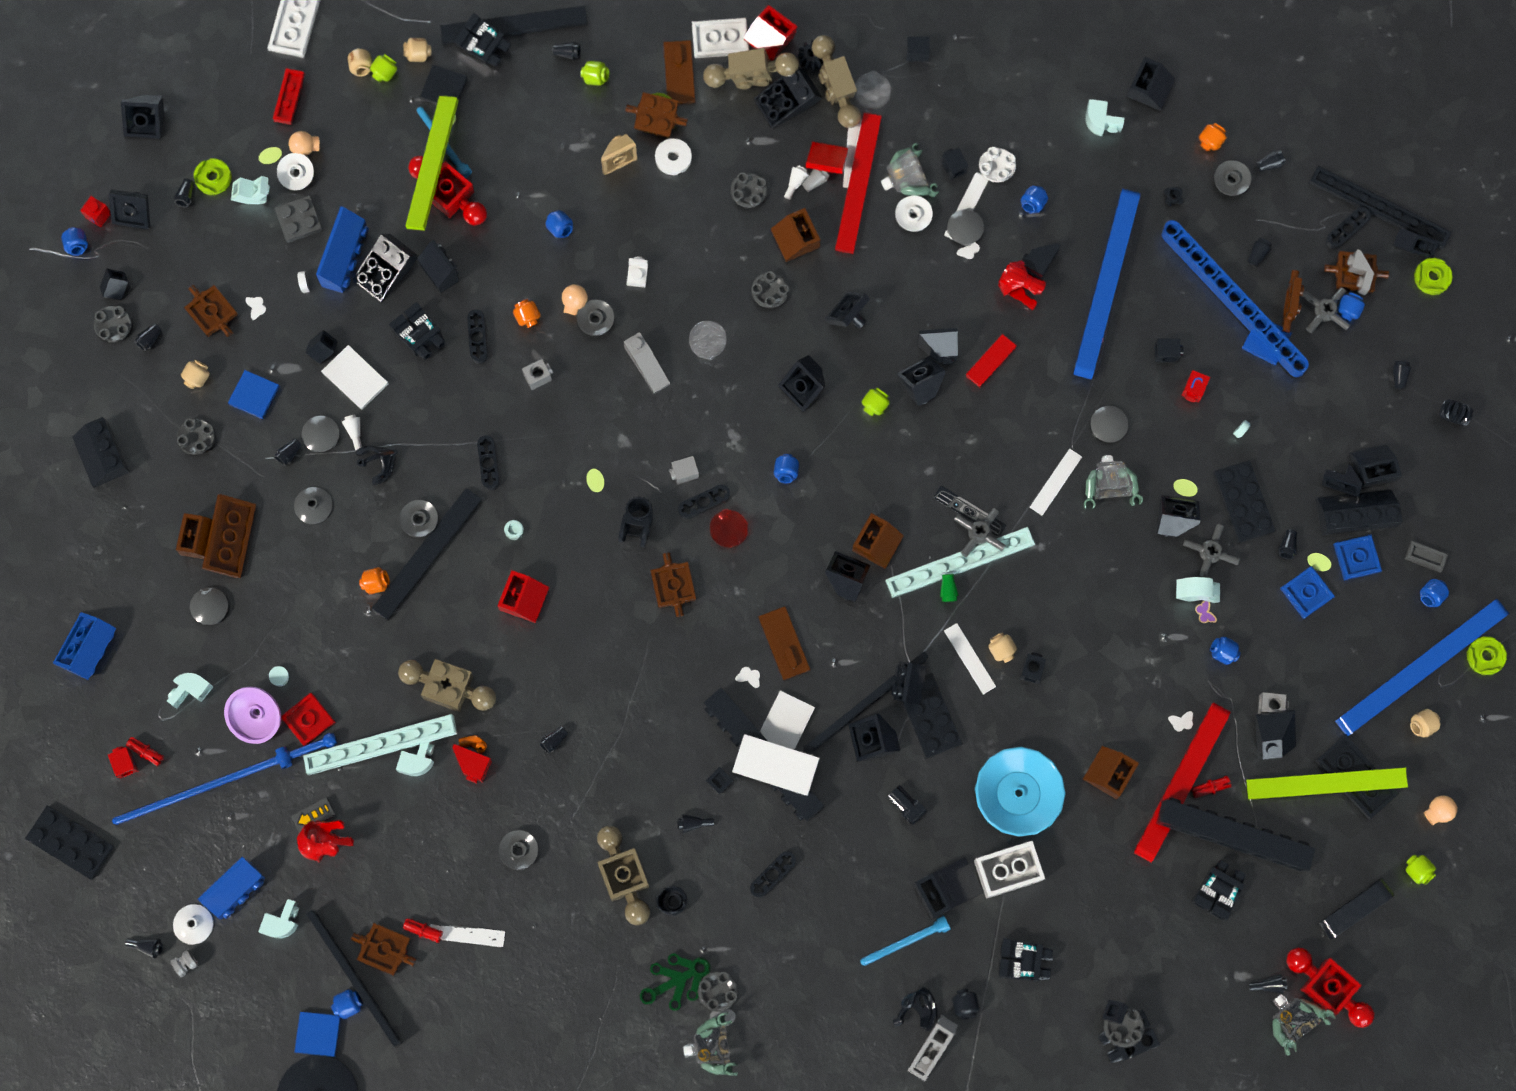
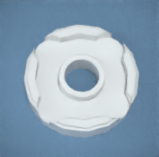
(673, 146)

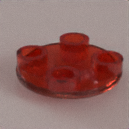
(728, 528)

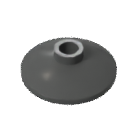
(1235, 171)
(594, 309)
(414, 510)
(317, 513)
(514, 840)

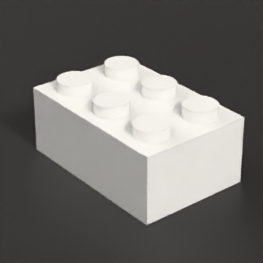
(1009, 869)

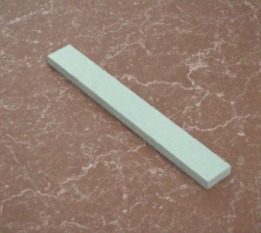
(958, 563)
(380, 744)

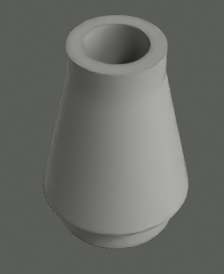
(815, 179)

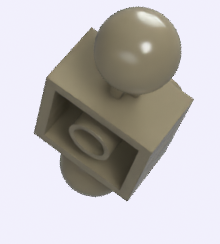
(750, 69)
(837, 81)
(452, 697)
(610, 839)

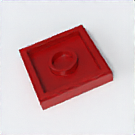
(827, 157)
(308, 719)

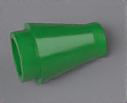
(948, 588)

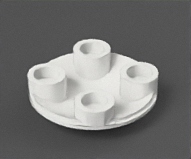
(997, 164)

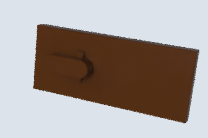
(679, 71)
(784, 643)

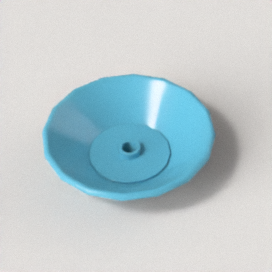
(1032, 775)

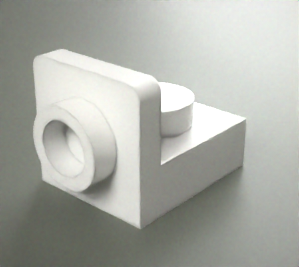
(637, 272)

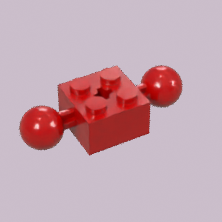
(457, 195)
(1343, 987)

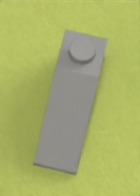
(646, 362)
(933, 1047)

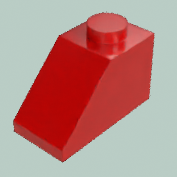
(472, 764)

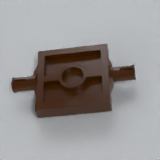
(656, 115)
(1348, 279)
(1292, 306)
(210, 310)
(673, 584)
(383, 949)

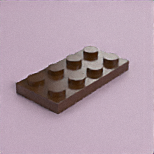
(228, 536)

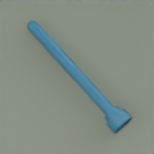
(461, 167)
(940, 925)

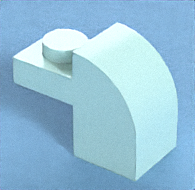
(1098, 120)
(250, 191)
(1198, 589)
(188, 684)
(416, 764)
(282, 926)

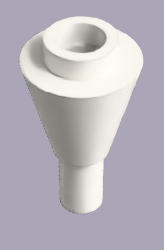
(797, 177)
(352, 425)

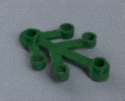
(678, 979)

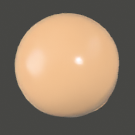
(303, 143)
(574, 298)
(1441, 810)

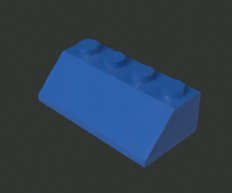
(342, 250)

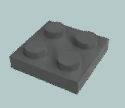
(298, 219)

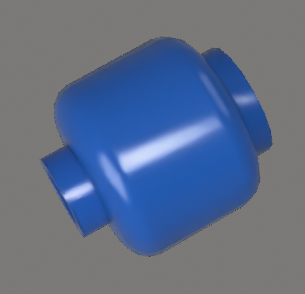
(1034, 199)
(559, 224)
(74, 241)
(1351, 306)
(786, 468)
(1434, 593)
(1225, 650)
(346, 1004)

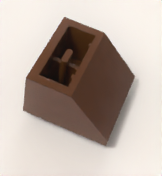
(796, 235)
(193, 536)
(877, 541)
(1110, 771)

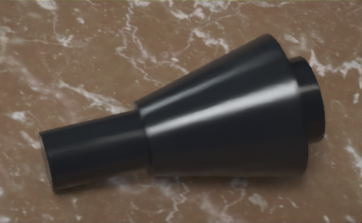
(688, 823)
(149, 947)
(1274, 984)

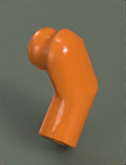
(473, 741)

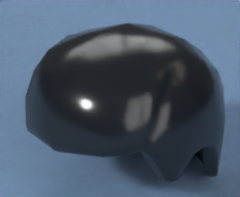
(671, 900)

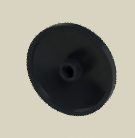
(318, 1074)

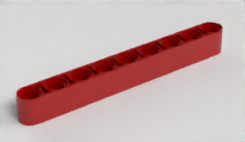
(1184, 777)

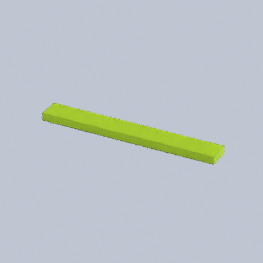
(432, 163)
(1326, 783)

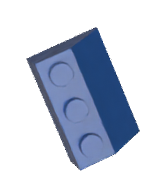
(84, 645)
(232, 888)

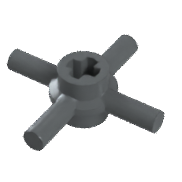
(1329, 304)
(982, 537)
(1217, 551)

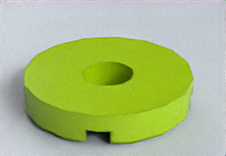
(216, 186)
(1431, 286)
(1478, 663)

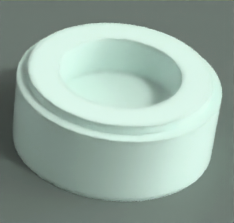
(1242, 428)
(514, 530)
(278, 676)

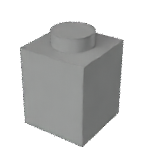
(684, 470)

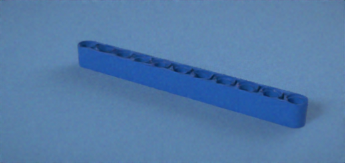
(1106, 284)
(1233, 289)
(1422, 667)

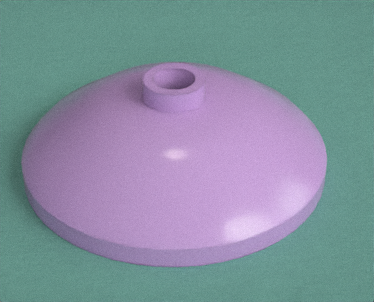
(245, 721)

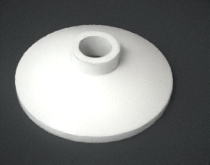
(286, 171)
(913, 205)
(201, 929)

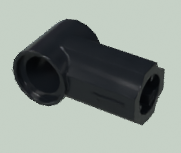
(910, 808)

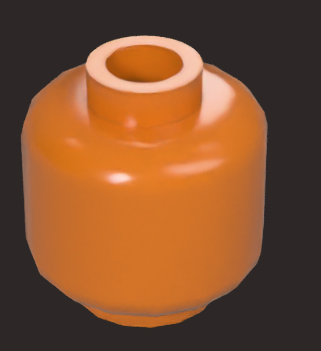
(1212, 137)
(526, 313)
(374, 580)

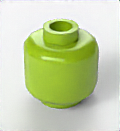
(383, 68)
(595, 73)
(875, 402)
(1420, 869)

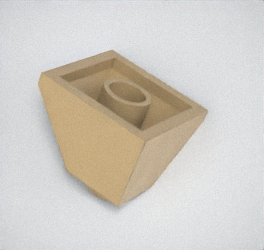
(618, 154)

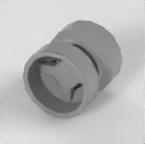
(184, 963)

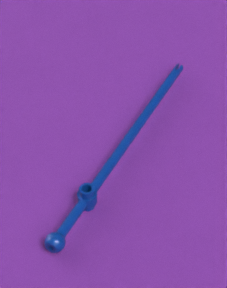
(282, 757)

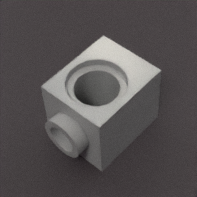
(534, 381)
(1264, 703)

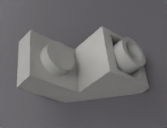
(1360, 266)

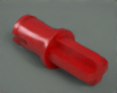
(144, 751)
(1211, 787)
(423, 930)

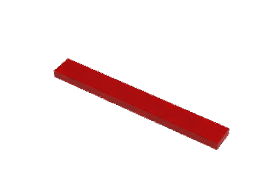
(858, 183)

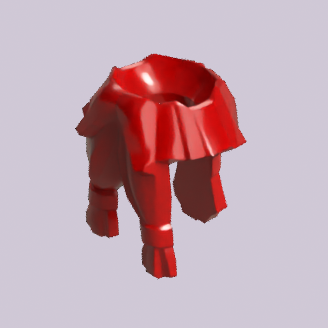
(1017, 277)
(322, 840)

